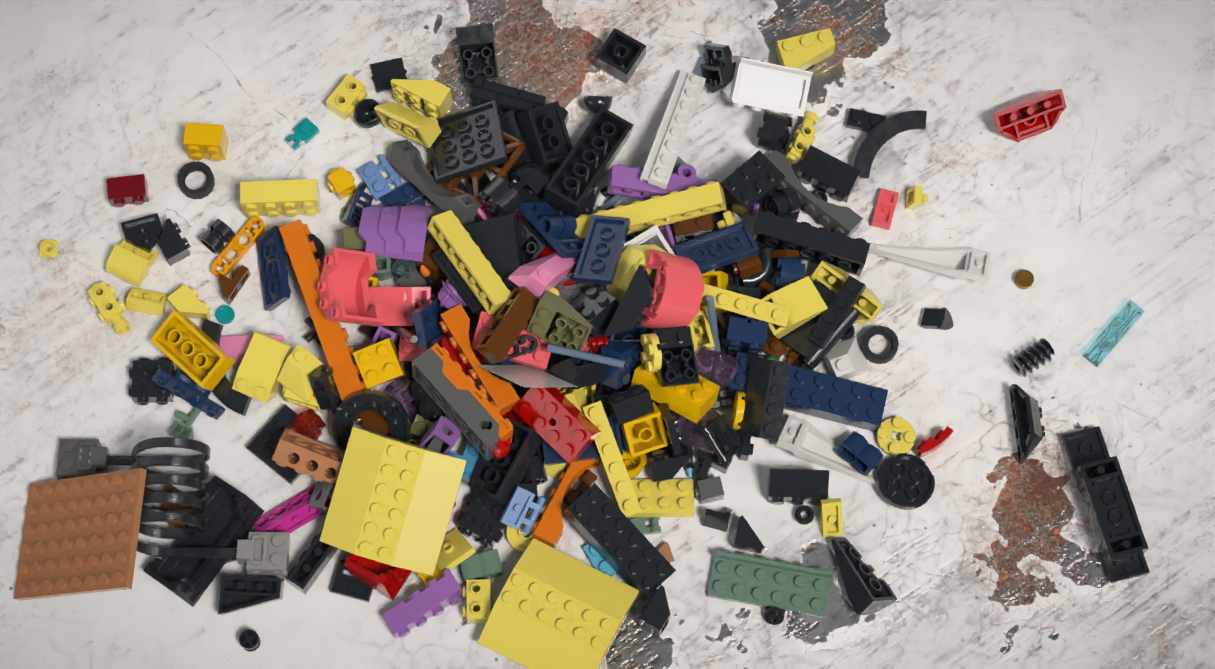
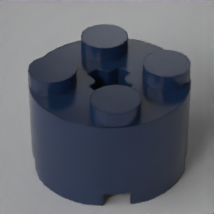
(790, 270)

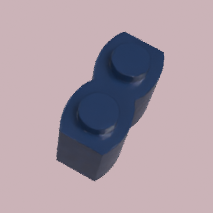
(860, 453)

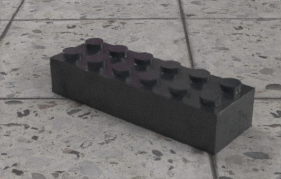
(587, 161)
(812, 242)
(618, 541)

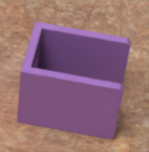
(437, 429)

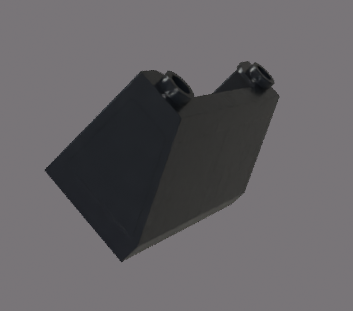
(226, 520)

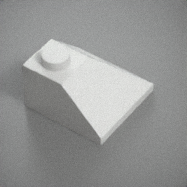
(846, 360)

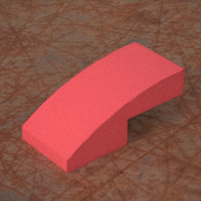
(885, 208)

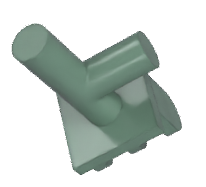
(184, 430)

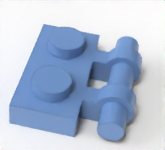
(374, 179)
(518, 506)

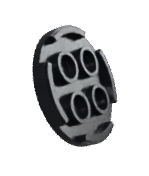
(905, 481)

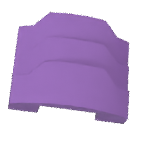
(395, 230)

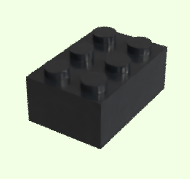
(751, 184)

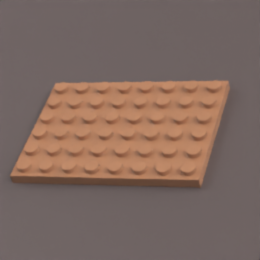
(80, 535)

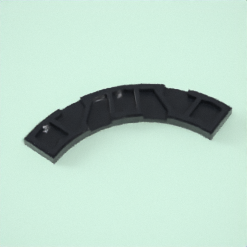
(881, 134)
(223, 391)

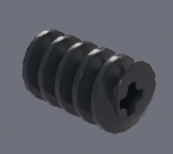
(1031, 356)

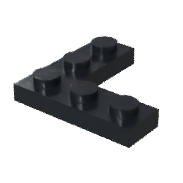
(265, 443)

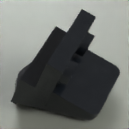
(719, 66)

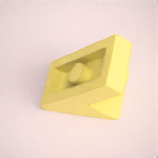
(831, 517)

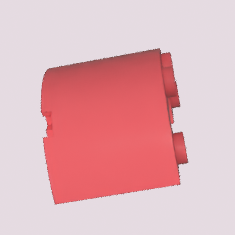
(346, 288)
(676, 291)

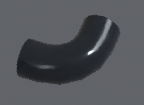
(768, 269)

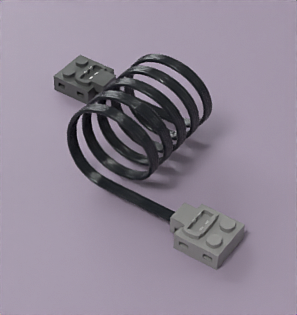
(263, 551)

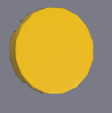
(737, 410)

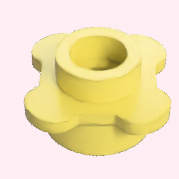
(44, 244)

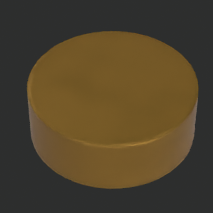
(1024, 279)

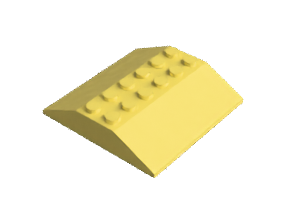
(392, 501)
(556, 612)

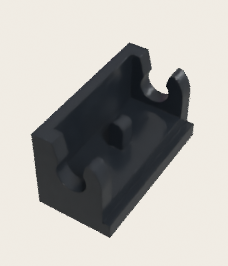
(323, 389)

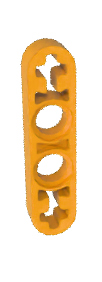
(241, 249)

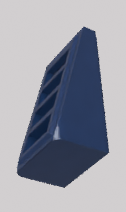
(347, 219)

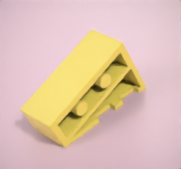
(806, 49)

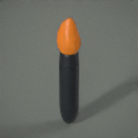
(430, 280)

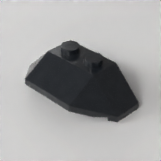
(633, 303)
(1026, 422)

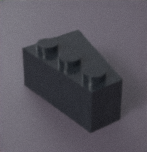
(247, 592)

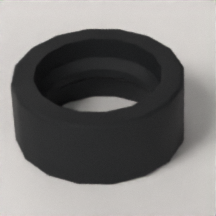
(189, 168)
(879, 330)

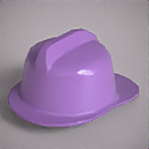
(449, 296)

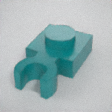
(304, 132)

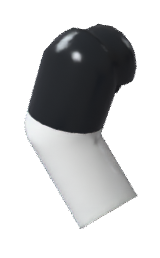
(601, 195)

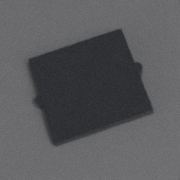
(385, 71)

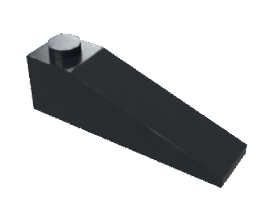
(861, 584)

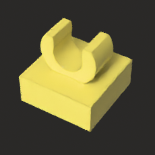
(915, 197)
(729, 220)

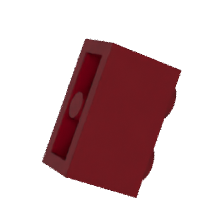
(127, 190)

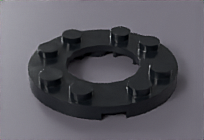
(375, 401)

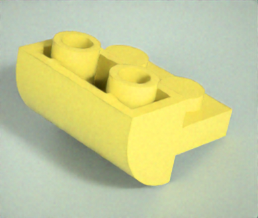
(130, 263)

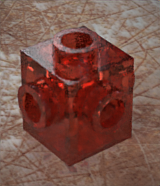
(309, 424)

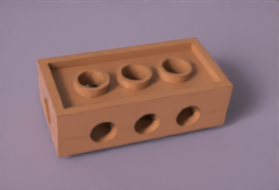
(309, 456)

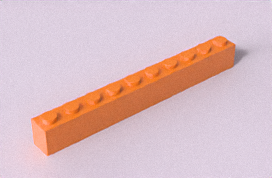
(330, 333)

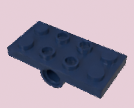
(556, 229)

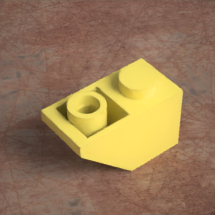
(186, 302)

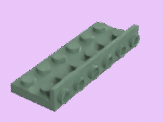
(770, 583)

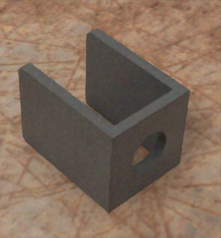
(319, 504)

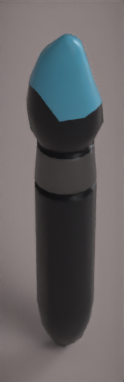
(689, 464)

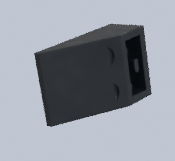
(477, 52)
(678, 357)

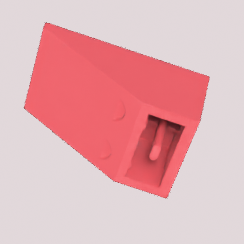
(399, 302)

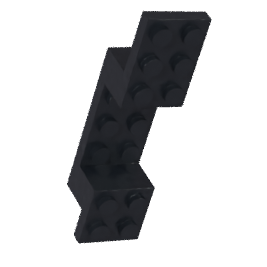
(1111, 503)

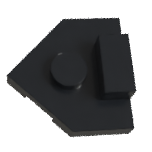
(143, 232)

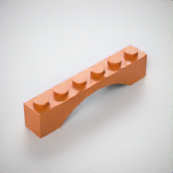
(499, 392)
(551, 526)

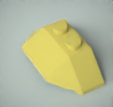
(627, 267)
(833, 278)

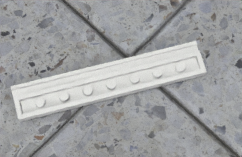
(673, 129)

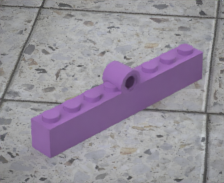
(627, 182)

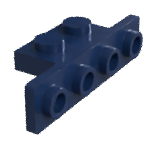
(187, 389)

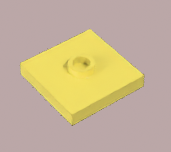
(454, 551)

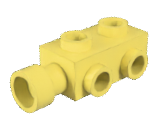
(805, 137)
(106, 301)

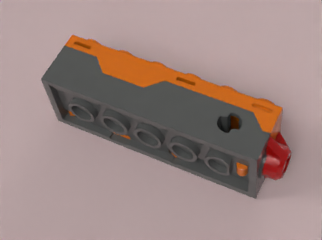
(463, 402)

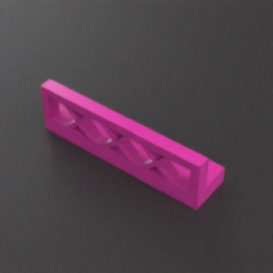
(293, 516)

